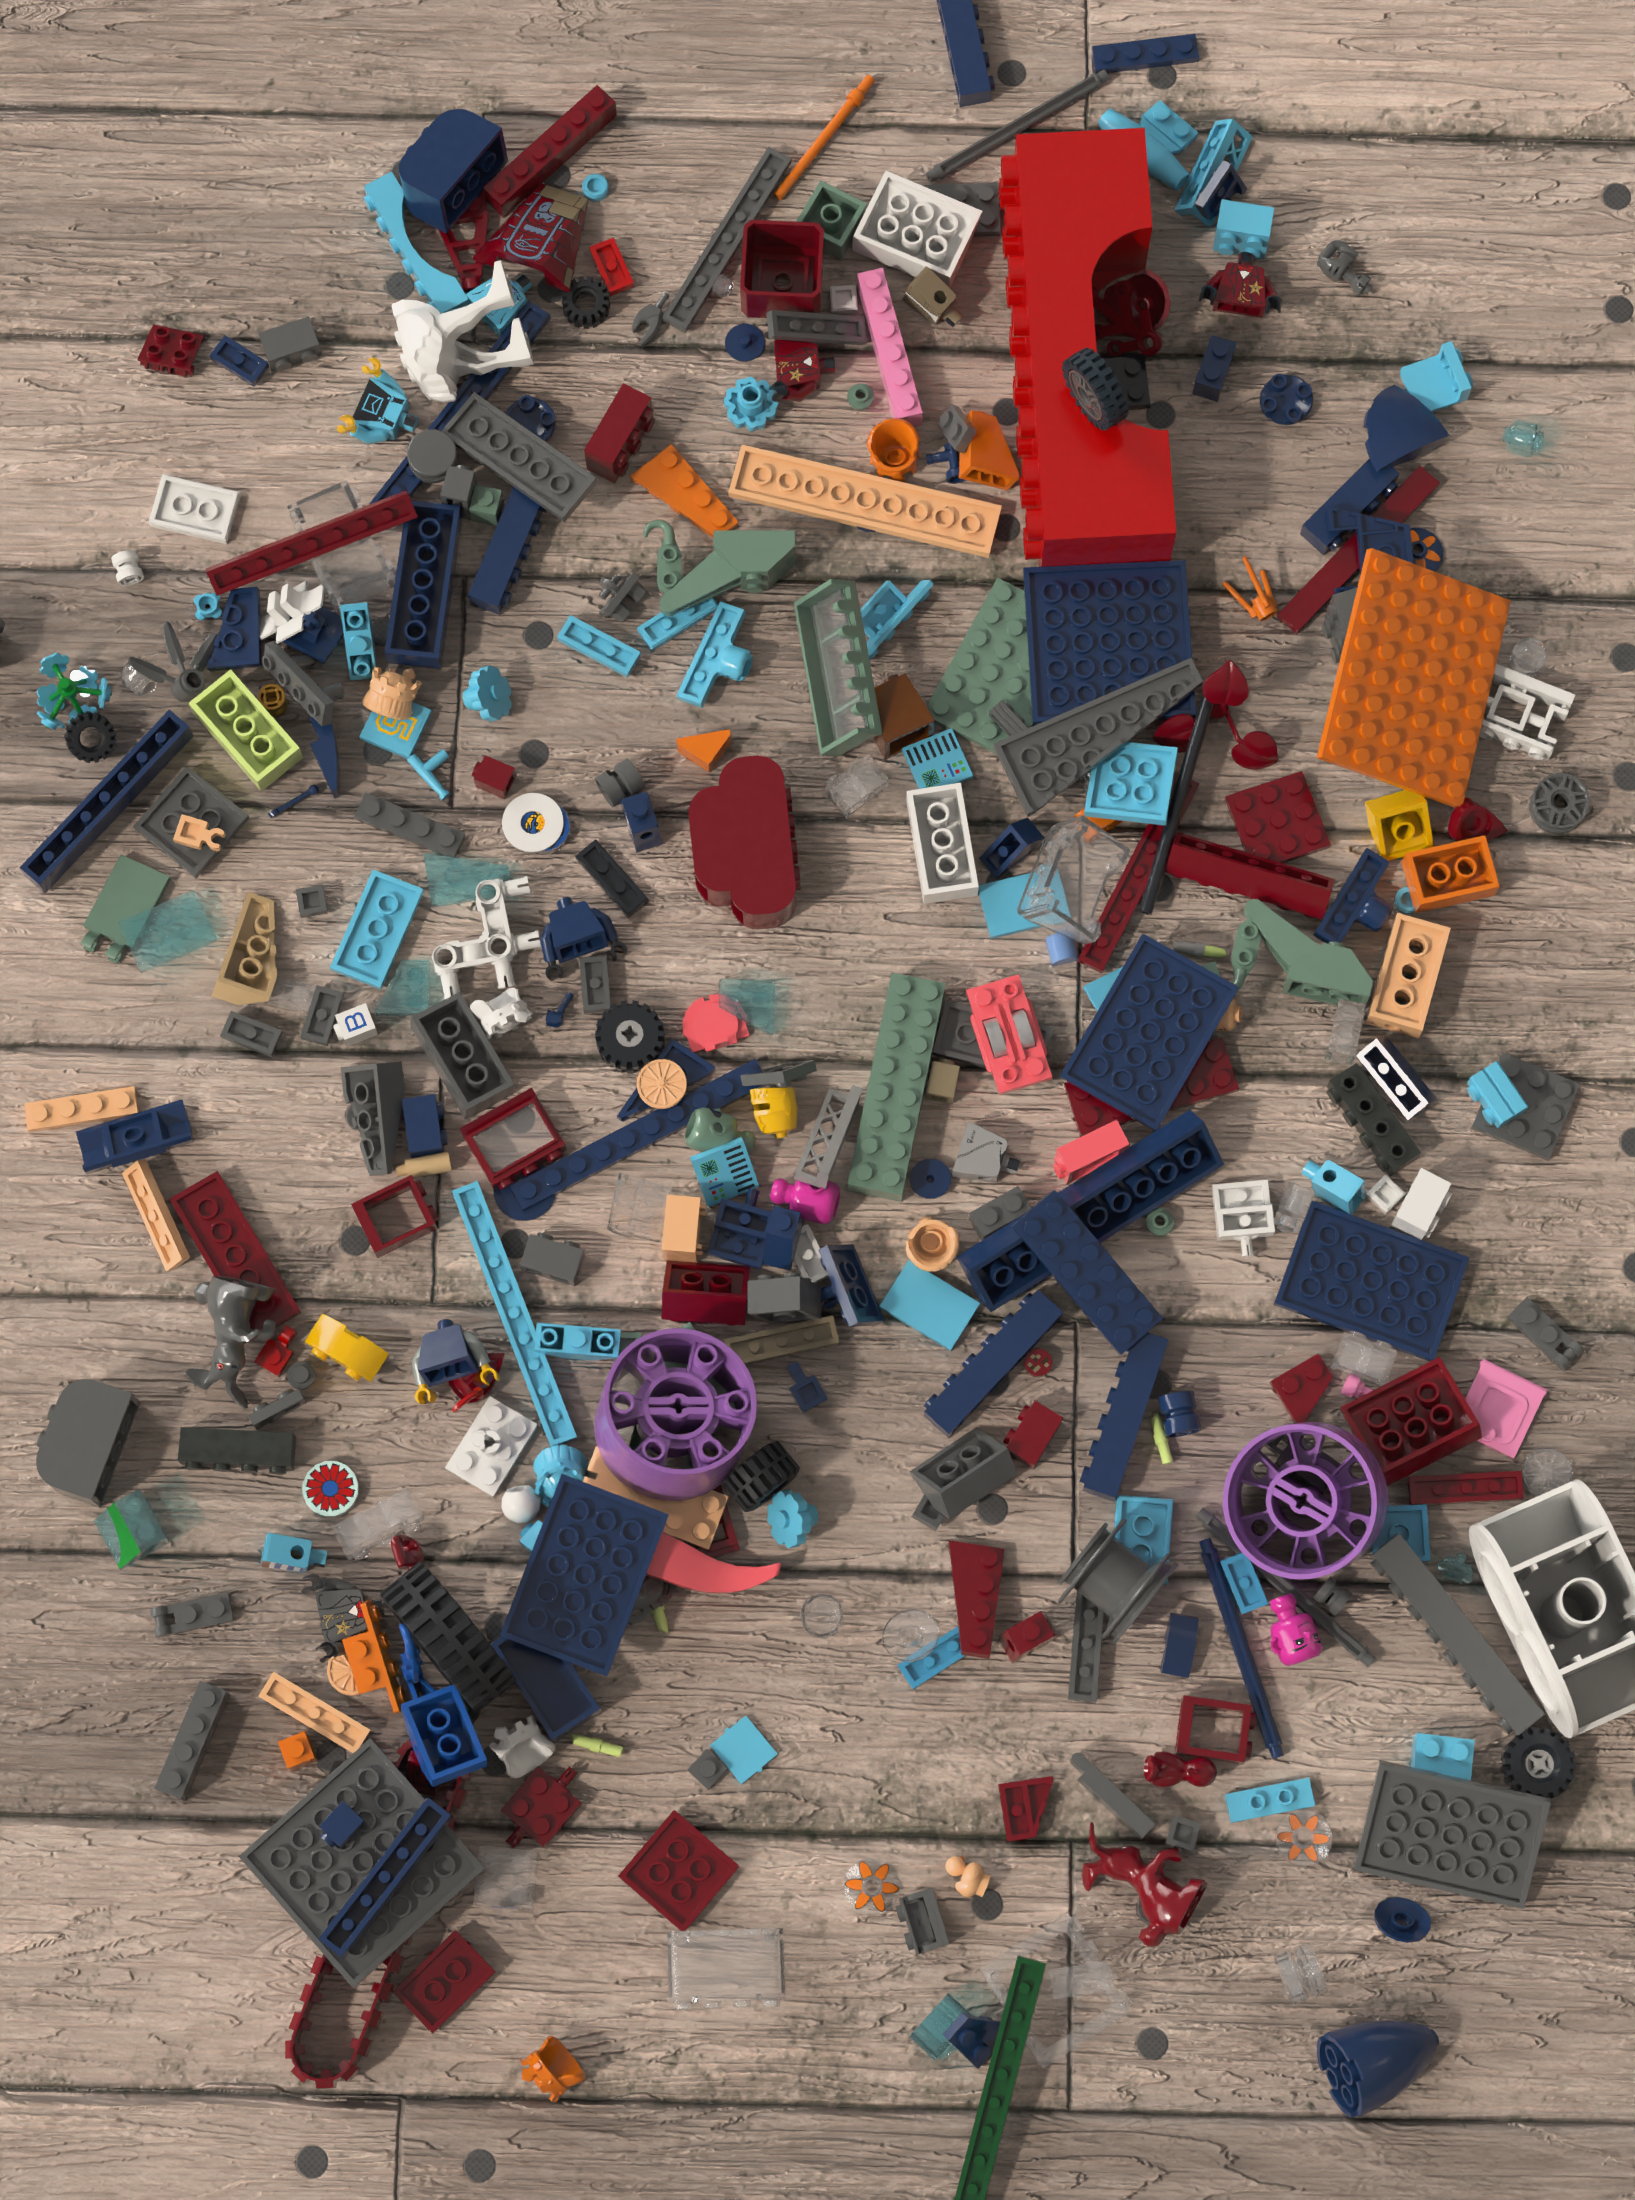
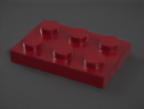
(444, 1981)

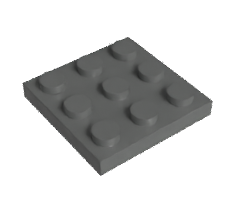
(194, 798)
(1548, 1102)

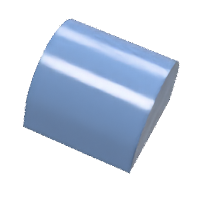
(1061, 949)

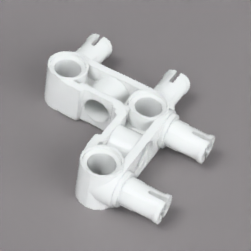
(496, 927)

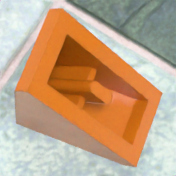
(704, 748)

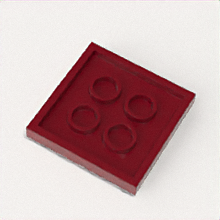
(1278, 819)
(678, 1871)

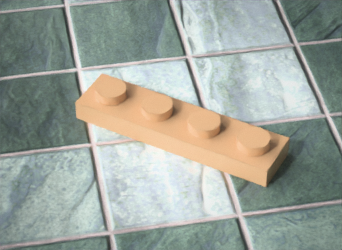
(81, 1109)
(156, 1215)
(314, 1713)

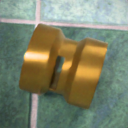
(275, 705)

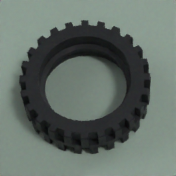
(448, 1637)

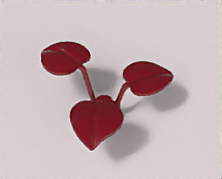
(1223, 688)

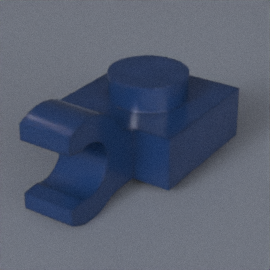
(807, 1390)

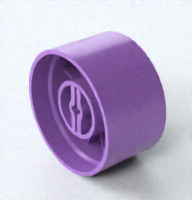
(661, 1419)
(1333, 1514)

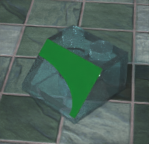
(131, 1529)

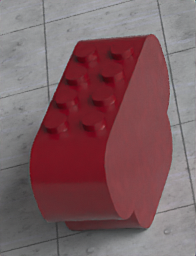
(746, 844)

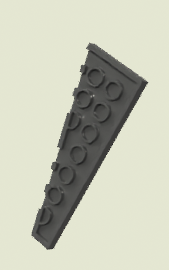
(1066, 747)

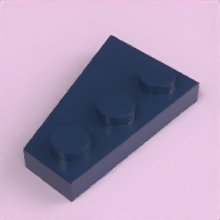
(239, 640)

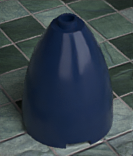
(1374, 2062)

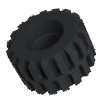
(761, 1476)

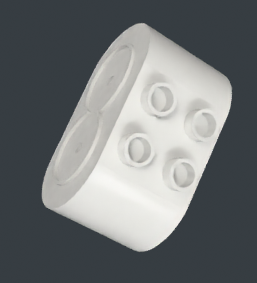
(1564, 1603)

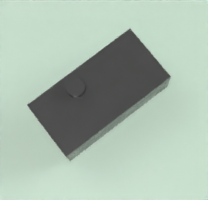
(462, 1055)

